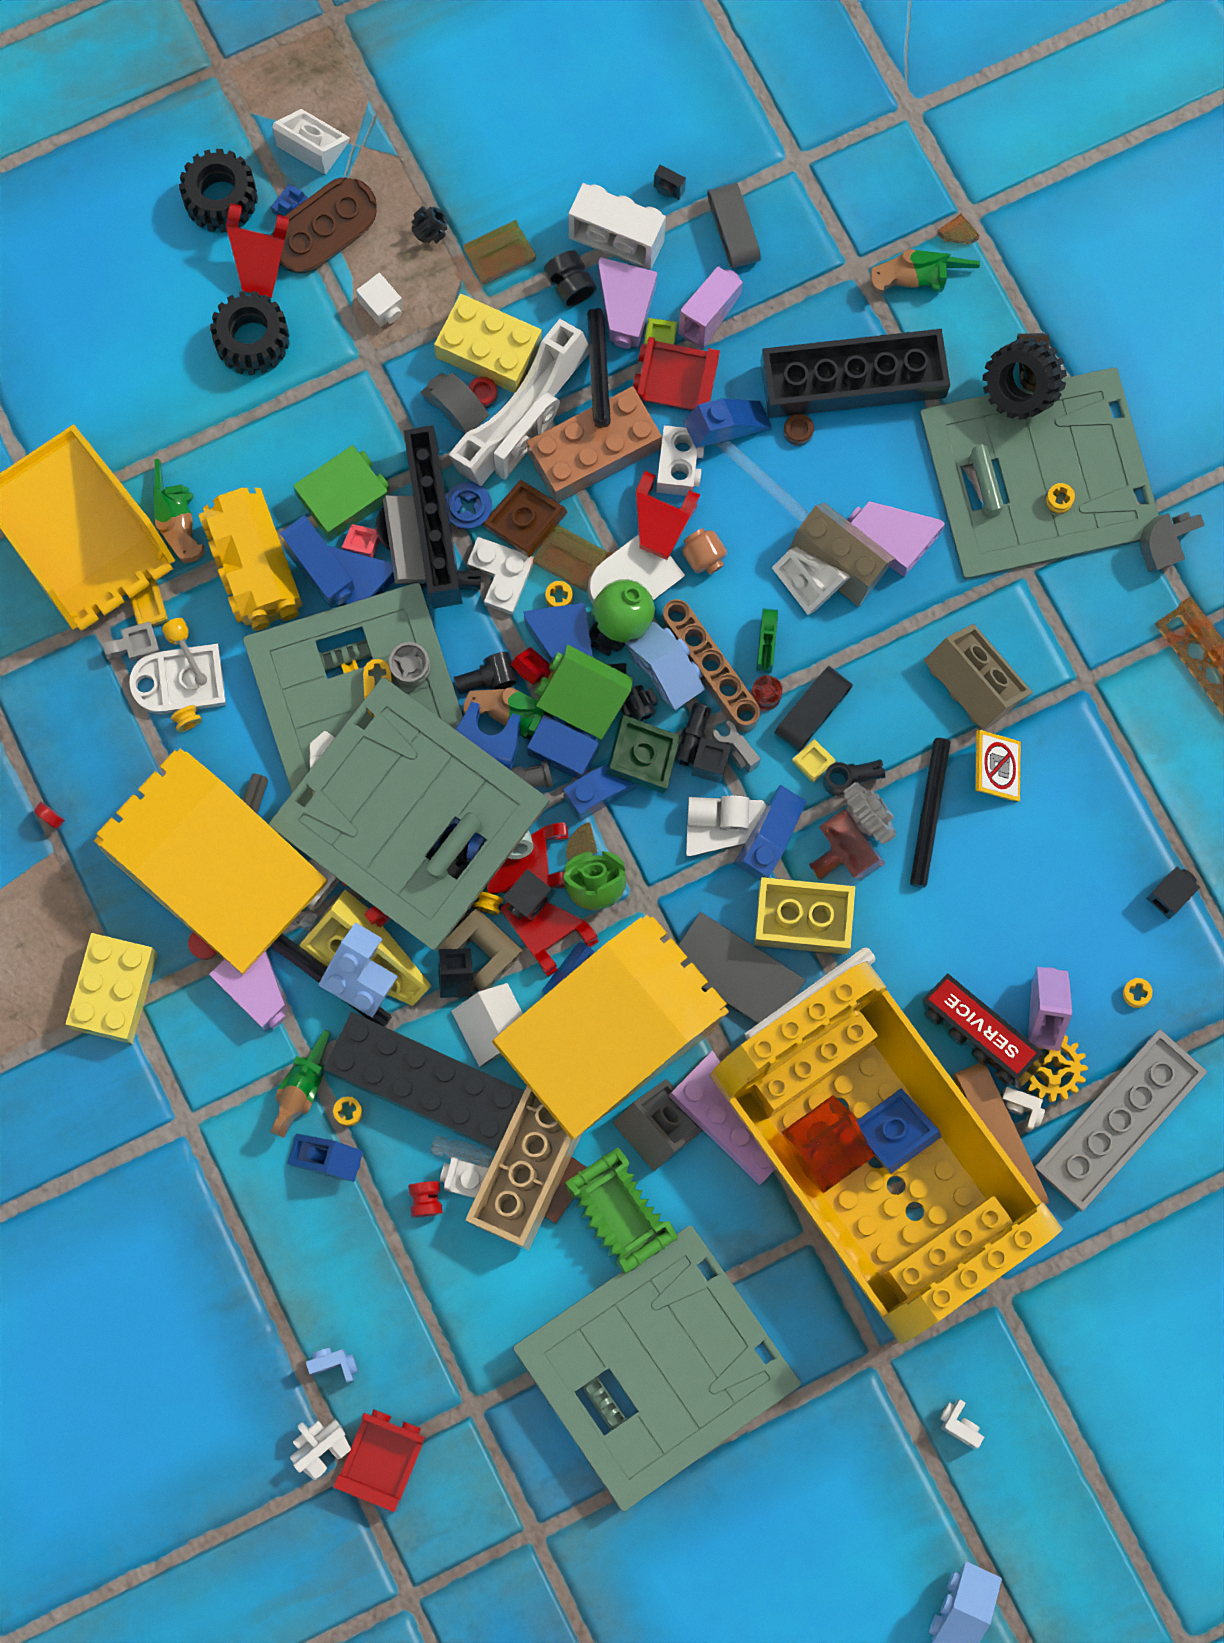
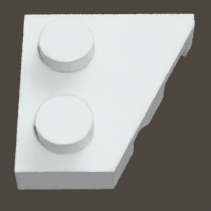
(809, 578)

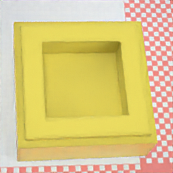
(813, 761)

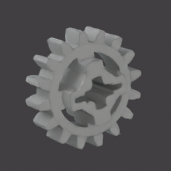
(869, 813)

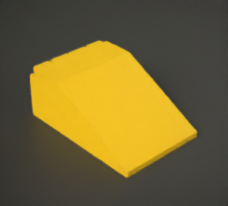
(79, 529)
(210, 860)
(611, 1026)

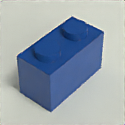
(563, 747)

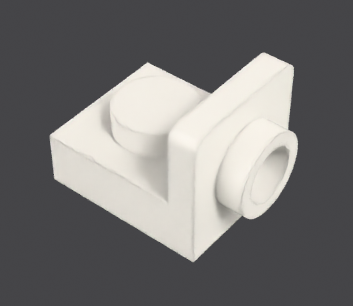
(1020, 1102)
(462, 1177)
(965, 1430)

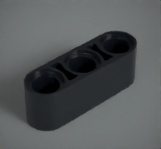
(813, 708)

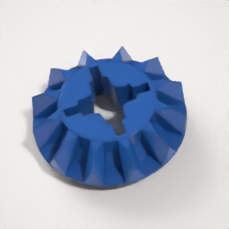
(468, 492)

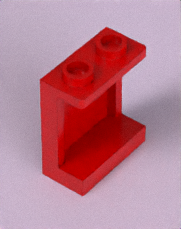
(675, 375)
(380, 1460)

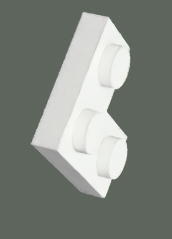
(509, 571)

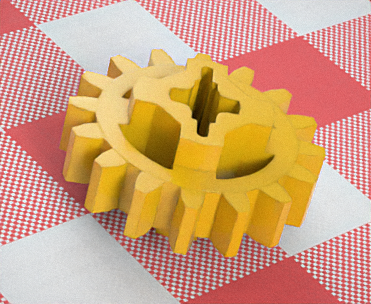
(1066, 1068)

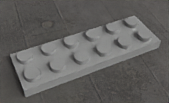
(1120, 1120)

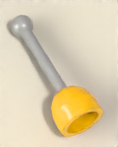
(177, 633)

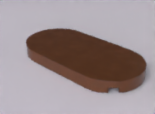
(327, 224)

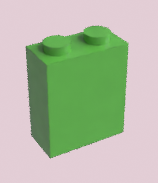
(342, 492)
(583, 691)

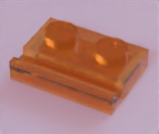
(499, 252)
(569, 557)

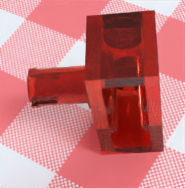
(848, 848)

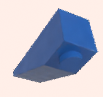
(725, 420)
(595, 792)
(771, 834)

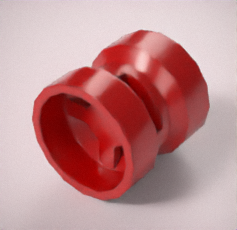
(425, 1199)

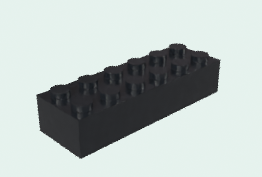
(854, 373)
(423, 1081)

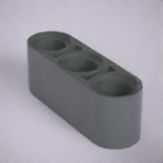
(734, 225)

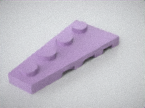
(713, 1114)

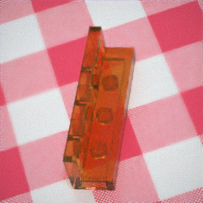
(1206, 637)

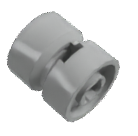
(410, 664)

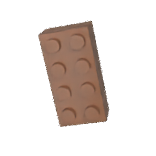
(581, 454)

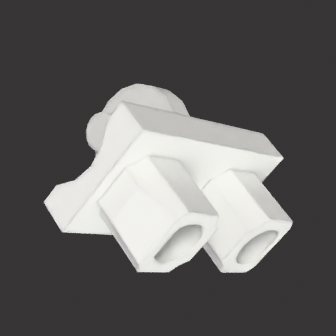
(314, 1443)

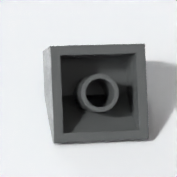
(657, 1126)

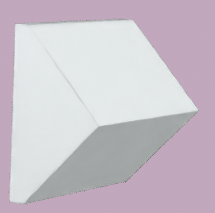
(309, 140)
(484, 1018)

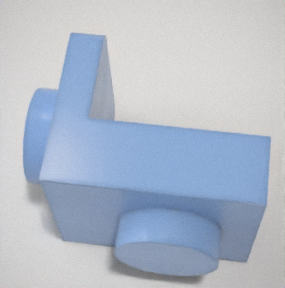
(326, 1360)

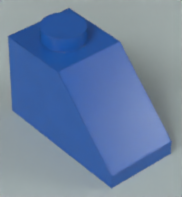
(325, 1157)

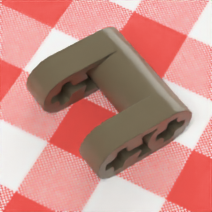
(491, 941)

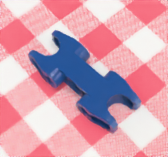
(499, 746)

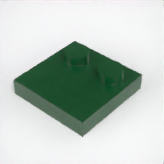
(643, 754)

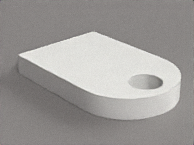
(533, 423)
(637, 565)
(176, 682)

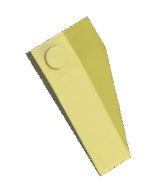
(334, 926)

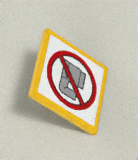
(998, 765)

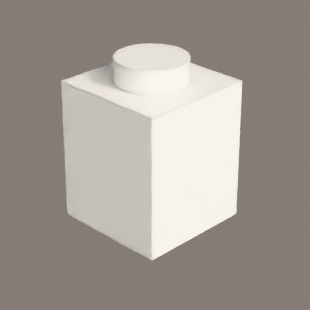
(380, 300)

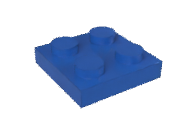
(897, 1130)

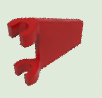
(256, 253)
(660, 522)
(535, 862)
(546, 930)

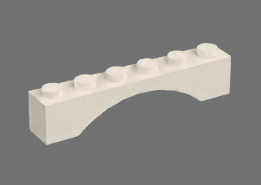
(555, 362)

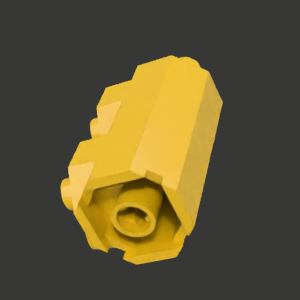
(250, 558)

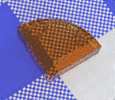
(958, 231)
(581, 841)

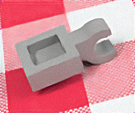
(136, 641)
(742, 752)

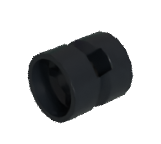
(569, 277)

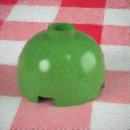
(623, 610)
(595, 880)

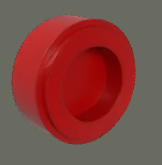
(485, 390)
(49, 815)
(200, 948)

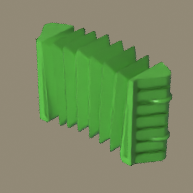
(618, 1211)

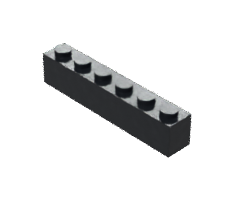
(433, 517)

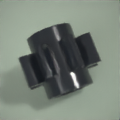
(429, 224)
(603, 643)
(640, 703)

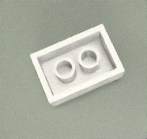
(617, 226)

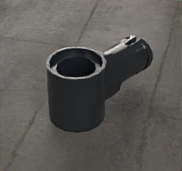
(494, 673)
(852, 773)

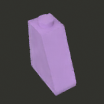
(626, 300)
(709, 306)
(898, 532)
(254, 991)
(1049, 1008)

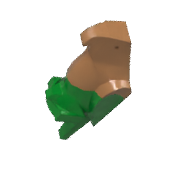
(916, 270)
(175, 518)
(503, 702)
(300, 1087)

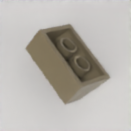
(844, 547)
(977, 676)

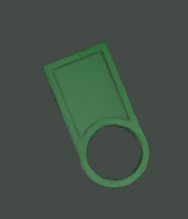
(767, 640)

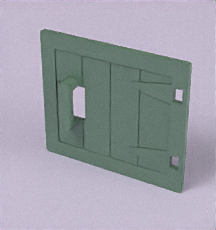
(1065, 444)
(306, 703)
(389, 800)
(678, 1355)

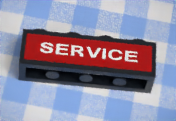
(982, 1031)

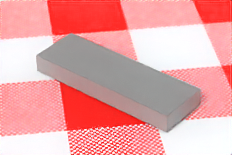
(404, 539)

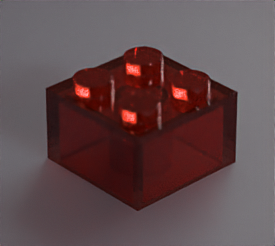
(828, 1144)

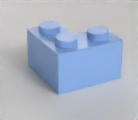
(667, 665)
(355, 976)
(968, 1608)

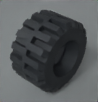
(210, 170)
(245, 311)
(1002, 384)

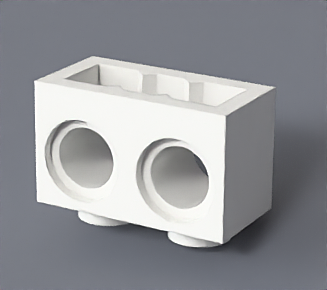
(675, 460)

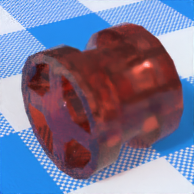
(767, 686)

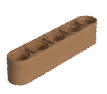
(712, 679)
(982, 1094)

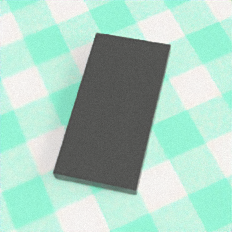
(738, 971)

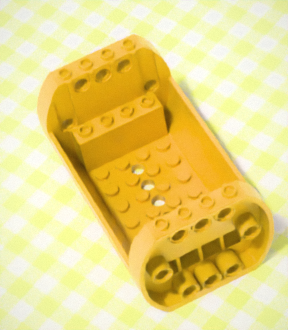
(973, 1199)

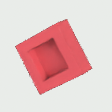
(361, 540)

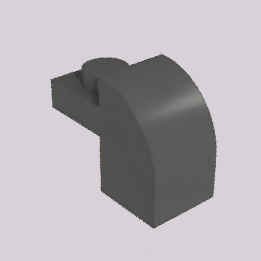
(456, 401)
(1160, 541)

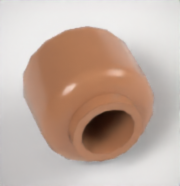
(704, 551)

